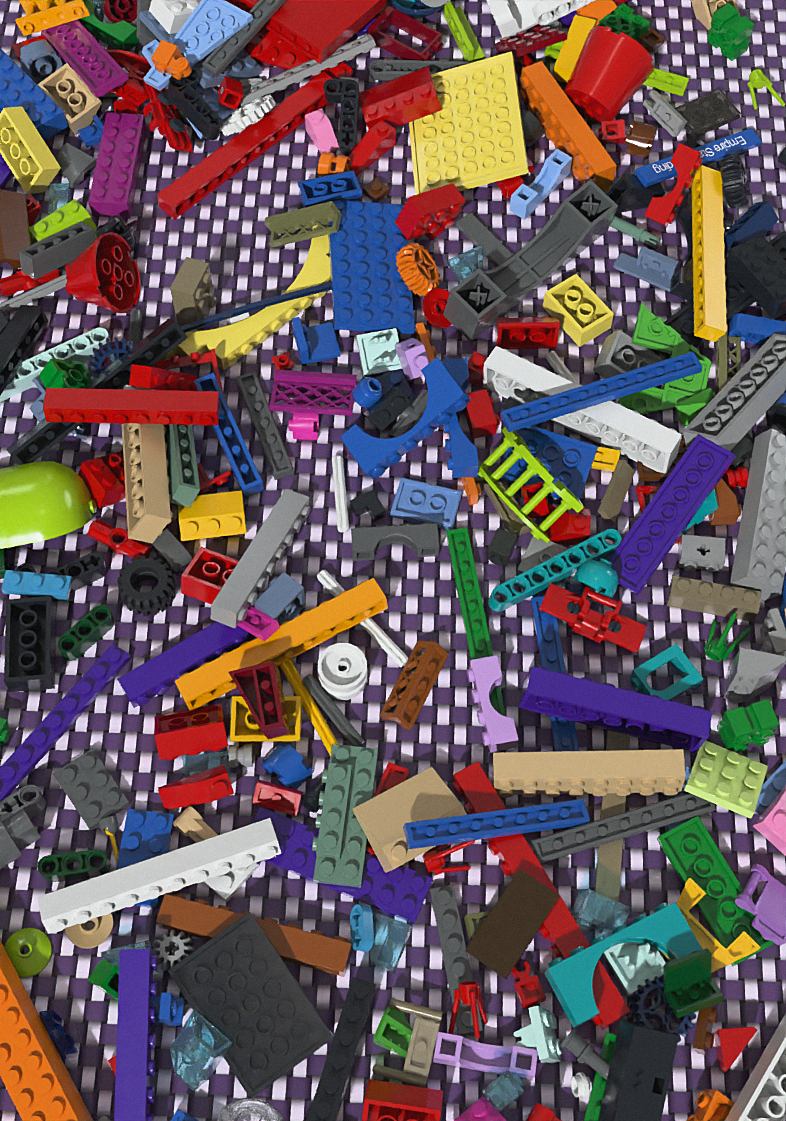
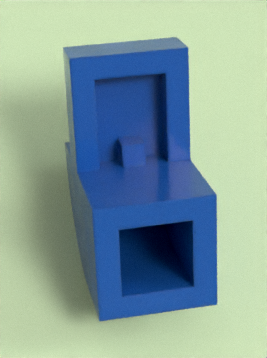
(168, 1010)

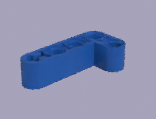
(755, 328)

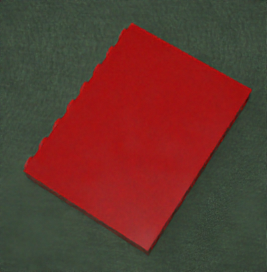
(318, 25)

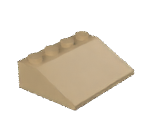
(413, 800)

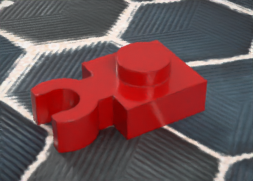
(528, 988)

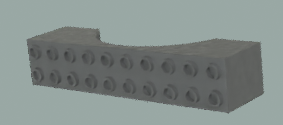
(493, 293)

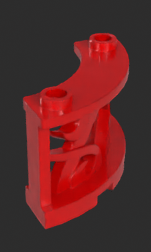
(138, 68)

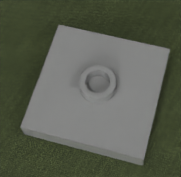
(539, 552)

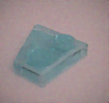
(466, 263)

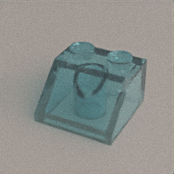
(198, 1051)

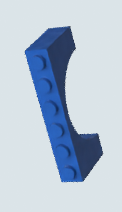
(444, 400)

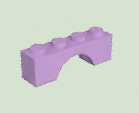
(499, 730)
(468, 1054)

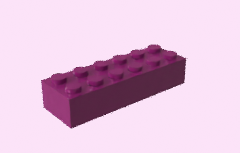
(118, 165)

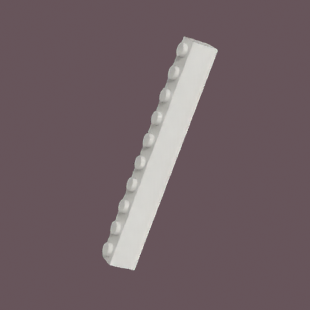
(158, 876)

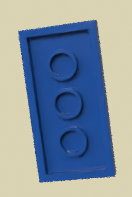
(143, 838)

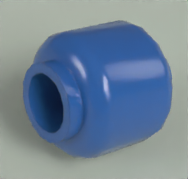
(367, 392)

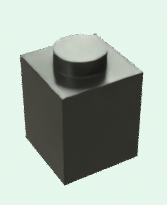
(501, 547)

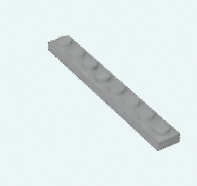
(311, 67)

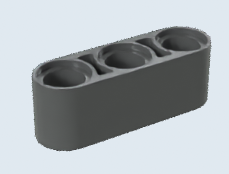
(171, 551)

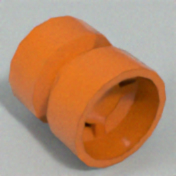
(327, 164)

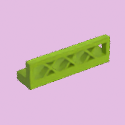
(462, 33)

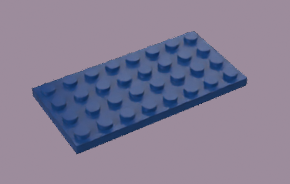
(364, 269)

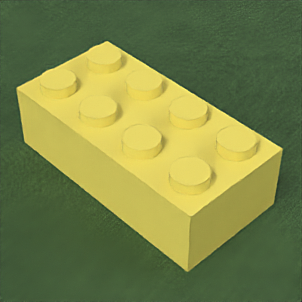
(26, 151)

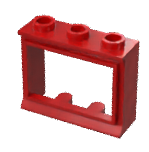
(194, 359)

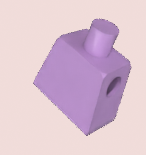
(412, 358)

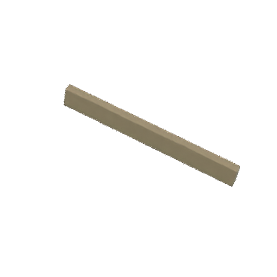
(610, 855)

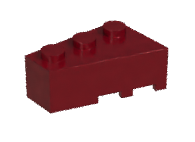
(263, 694)

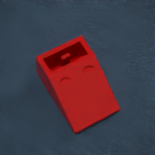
(105, 478)

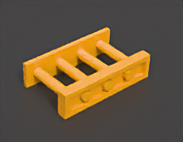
(49, 16)

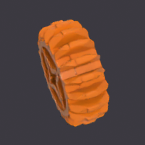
(417, 269)

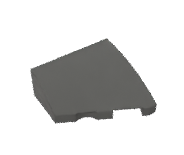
(74, 163)

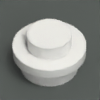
(581, 1085)

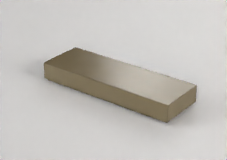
(616, 491)
(511, 520)

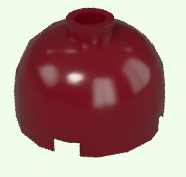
(120, 10)

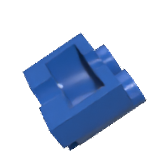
(287, 765)

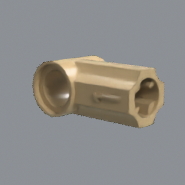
(193, 825)

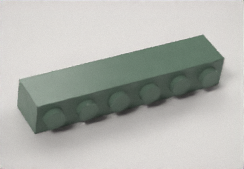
(181, 464)

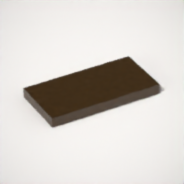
(512, 924)

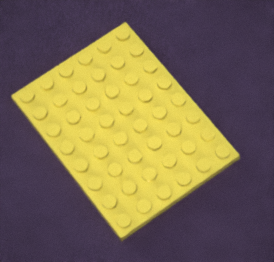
(475, 133)

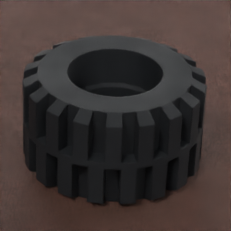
(144, 570)

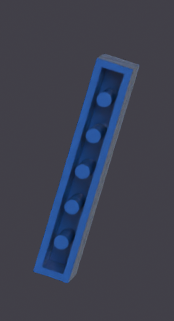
(232, 442)

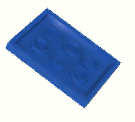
(564, 457)

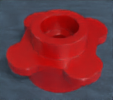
(287, 365)

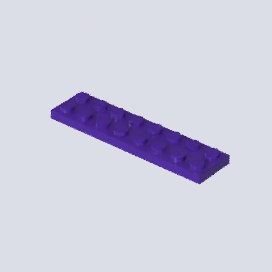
(669, 513)
(394, 892)

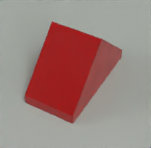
(730, 1044)

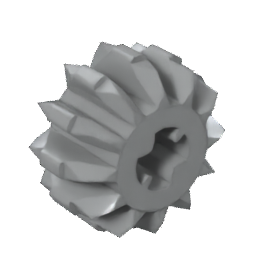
(167, 945)

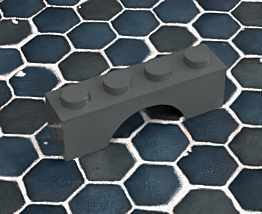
(369, 540)

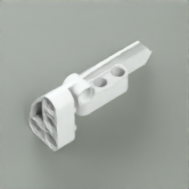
(520, 15)

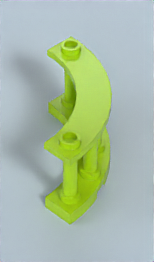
(535, 467)

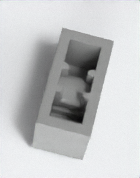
(711, 548)

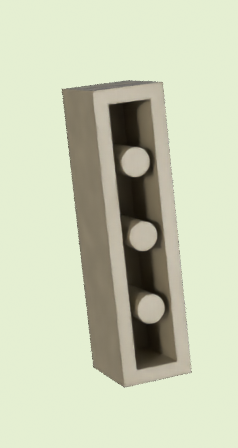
(713, 598)

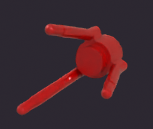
(435, 858)
(470, 994)

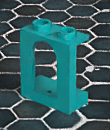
(690, 676)

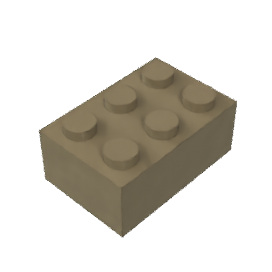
(193, 291)

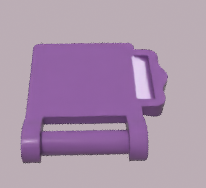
(769, 907)

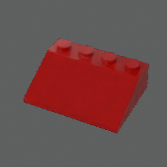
(401, 99)

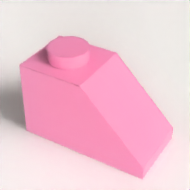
(321, 131)

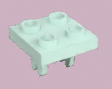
(378, 352)
(634, 964)
(541, 1035)

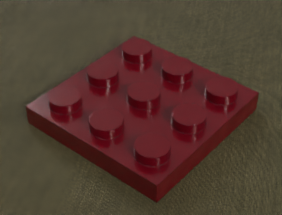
(530, 41)

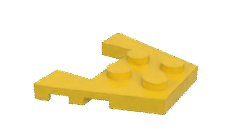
(720, 957)

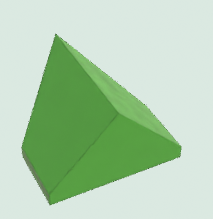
(691, 407)
(393, 1032)

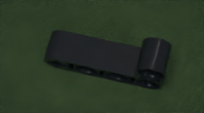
(346, 100)
(193, 106)
(78, 566)

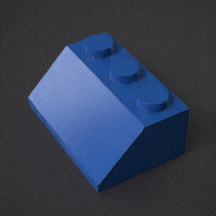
(329, 188)

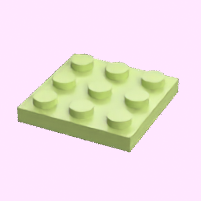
(726, 779)

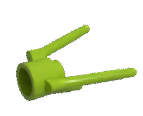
(759, 80)

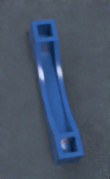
(463, 454)

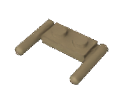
(420, 1046)

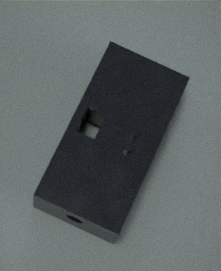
(638, 1073)

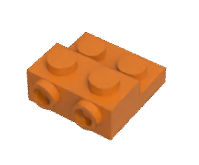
(711, 1106)

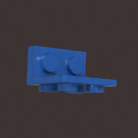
(315, 342)

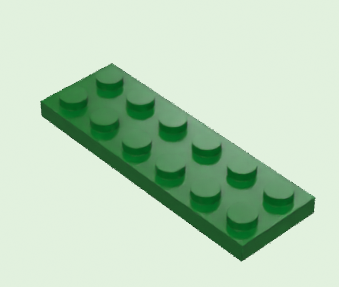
(698, 858)

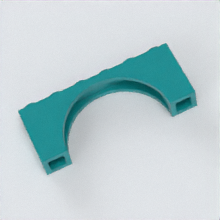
(573, 977)

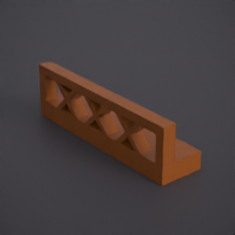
(418, 684)

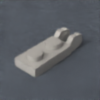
(665, 113)

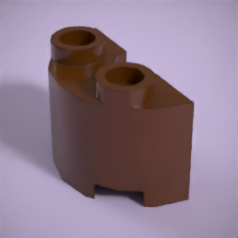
(640, 139)

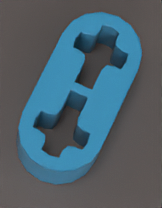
(361, 928)

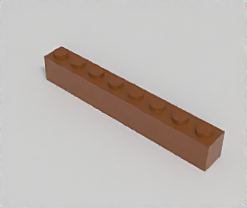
(291, 942)

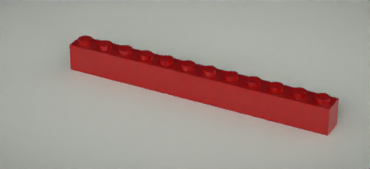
(243, 148)
(560, 925)

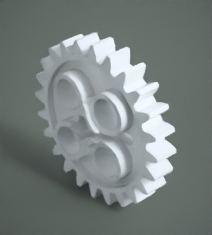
(247, 115)

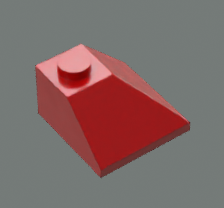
(570, 527)

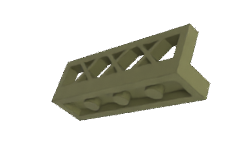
(304, 220)
(721, 357)

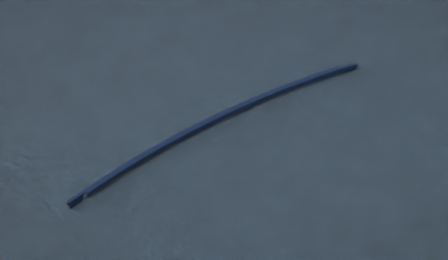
(253, 306)

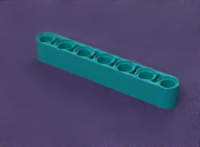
(547, 576)

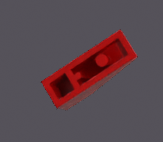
(372, 146)
(197, 789)

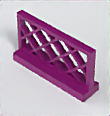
(313, 384)

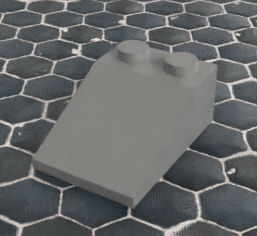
(621, 356)

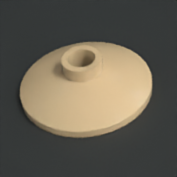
(85, 938)

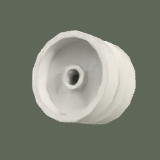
(342, 671)

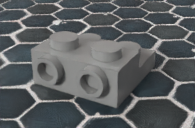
(773, 634)

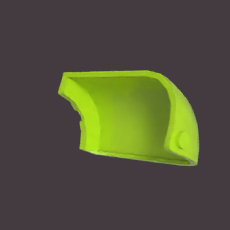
(41, 503)

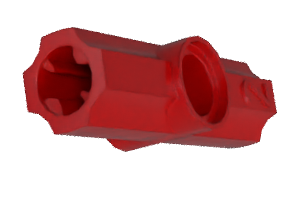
(21, 281)
(110, 535)

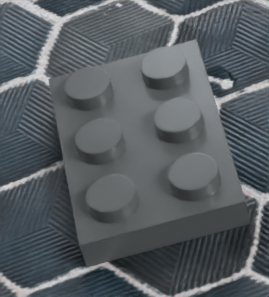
(91, 789)

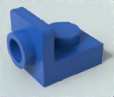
(93, 133)

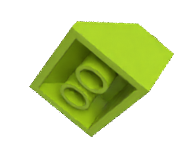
(59, 220)

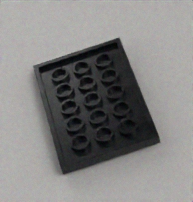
(253, 1002)

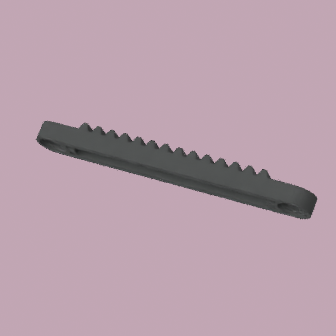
(396, 68)

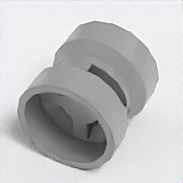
(241, 755)

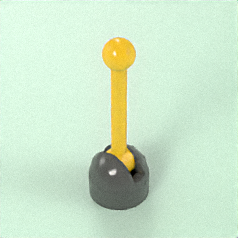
(109, 827)

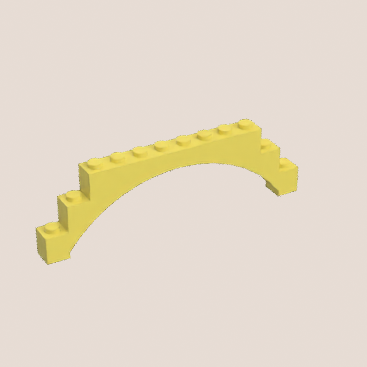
(241, 337)

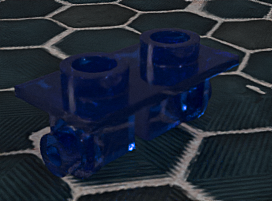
(62, 1040)

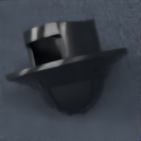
(117, 225)

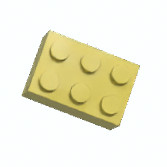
(578, 310)

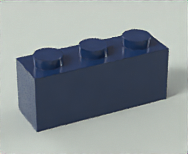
(754, 222)

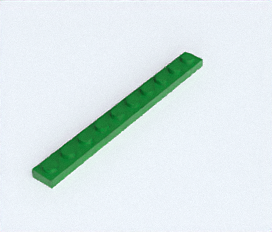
(471, 603)

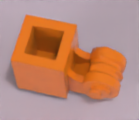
(169, 60)

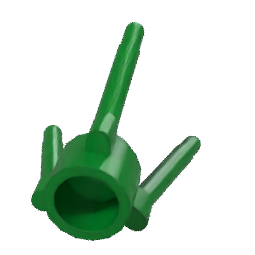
(716, 649)

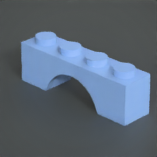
(529, 197)

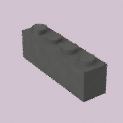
(56, 250)

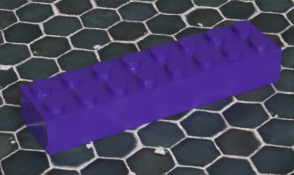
(615, 709)

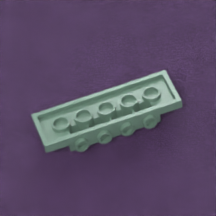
(341, 838)

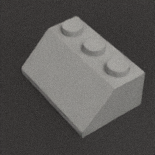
(751, 674)

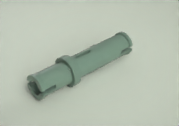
(639, 234)

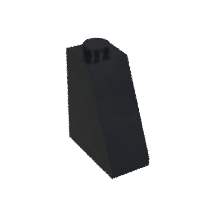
(631, 193)

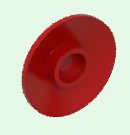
(436, 298)

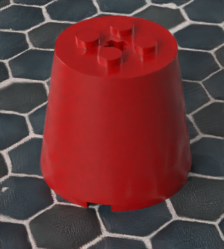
(607, 74)

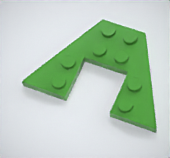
(656, 335)

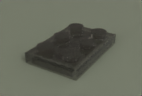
(708, 113)

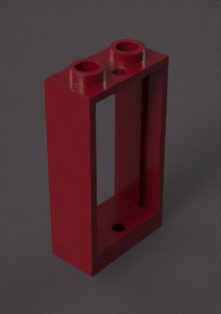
(408, 24)

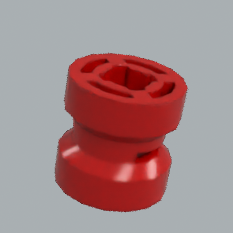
(736, 478)

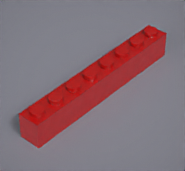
(131, 406)

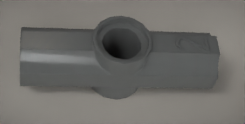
(410, 416)

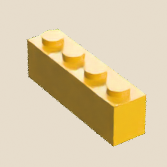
(572, 47)

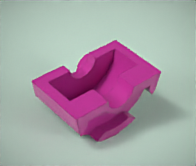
(304, 425)

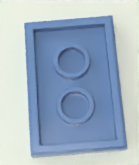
(426, 503)

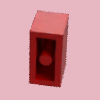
(480, 414)

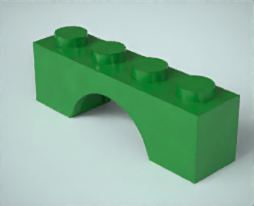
(118, 35)

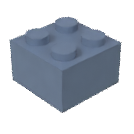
(282, 599)

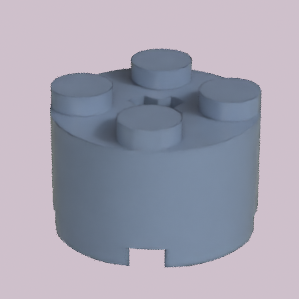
(39, 60)

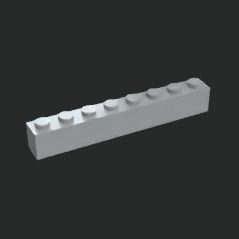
(260, 559)

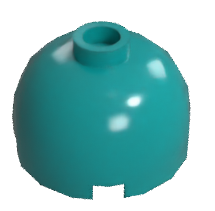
(598, 576)

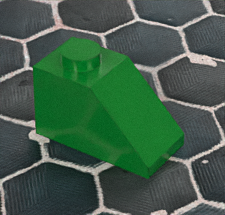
(106, 978)

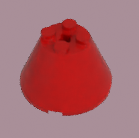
(105, 275)

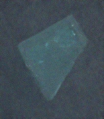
(388, 942)

